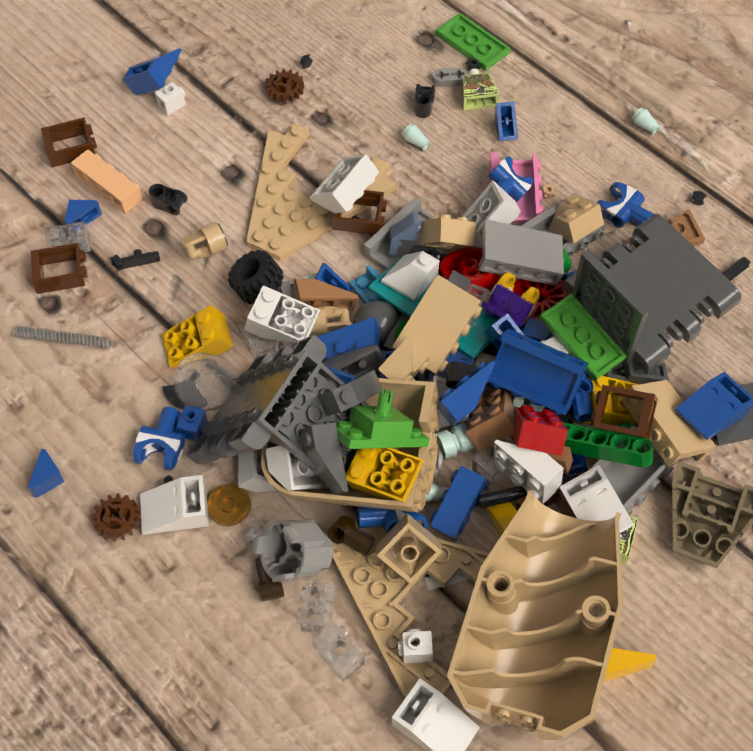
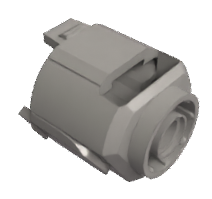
(294, 550)

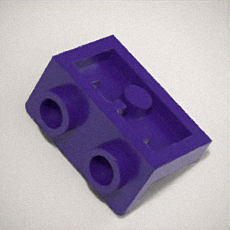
(506, 301)

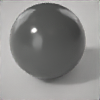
(385, 315)

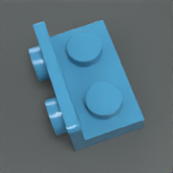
(361, 285)

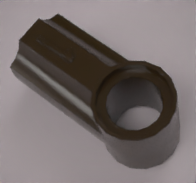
(351, 535)
(268, 589)

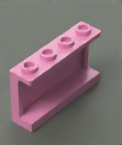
(530, 201)

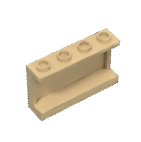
(440, 322)
(669, 432)

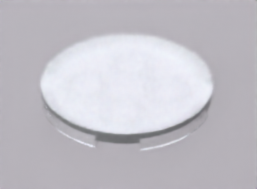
(204, 381)

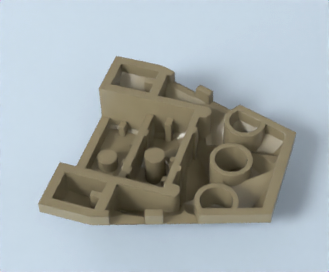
(707, 515)

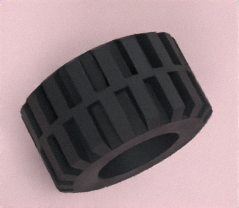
(252, 273)

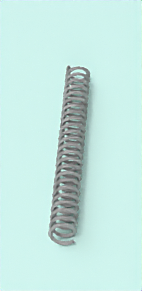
(20, 329)

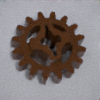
(284, 86)
(111, 525)

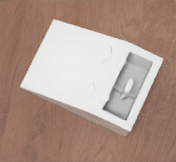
(280, 317)
(529, 468)
(595, 499)
(175, 506)
(433, 720)

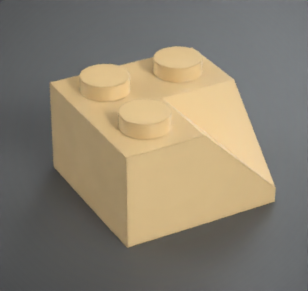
(576, 218)
(447, 233)
(405, 362)
(409, 548)

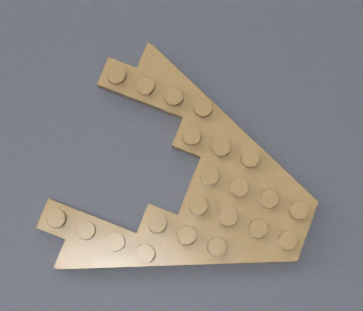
(285, 218)
(380, 590)

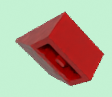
(539, 430)

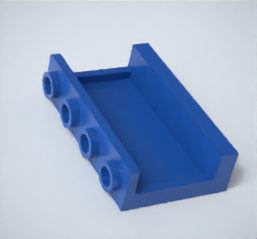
(537, 372)

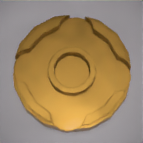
(228, 505)

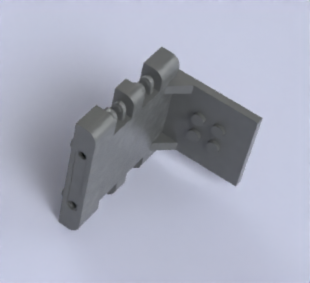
(651, 291)
(273, 405)

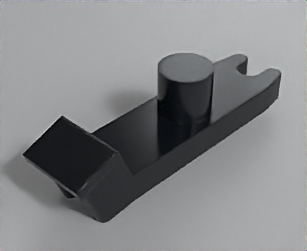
(136, 260)

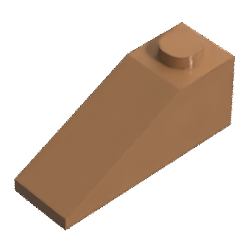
(322, 294)

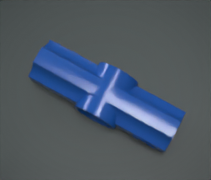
(582, 402)

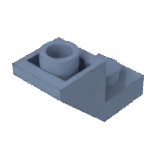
(403, 230)

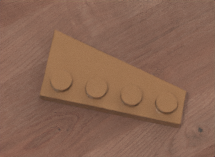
(686, 226)

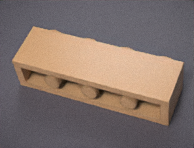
(107, 181)

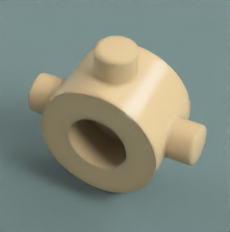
(548, 191)

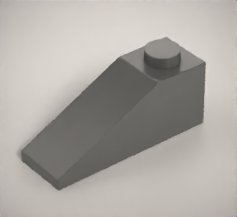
(357, 361)
(350, 393)
(324, 451)

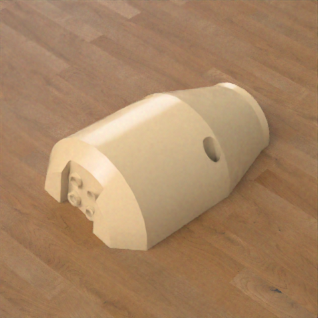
(541, 623)

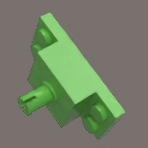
(380, 427)

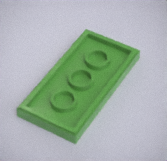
(472, 41)
(583, 336)

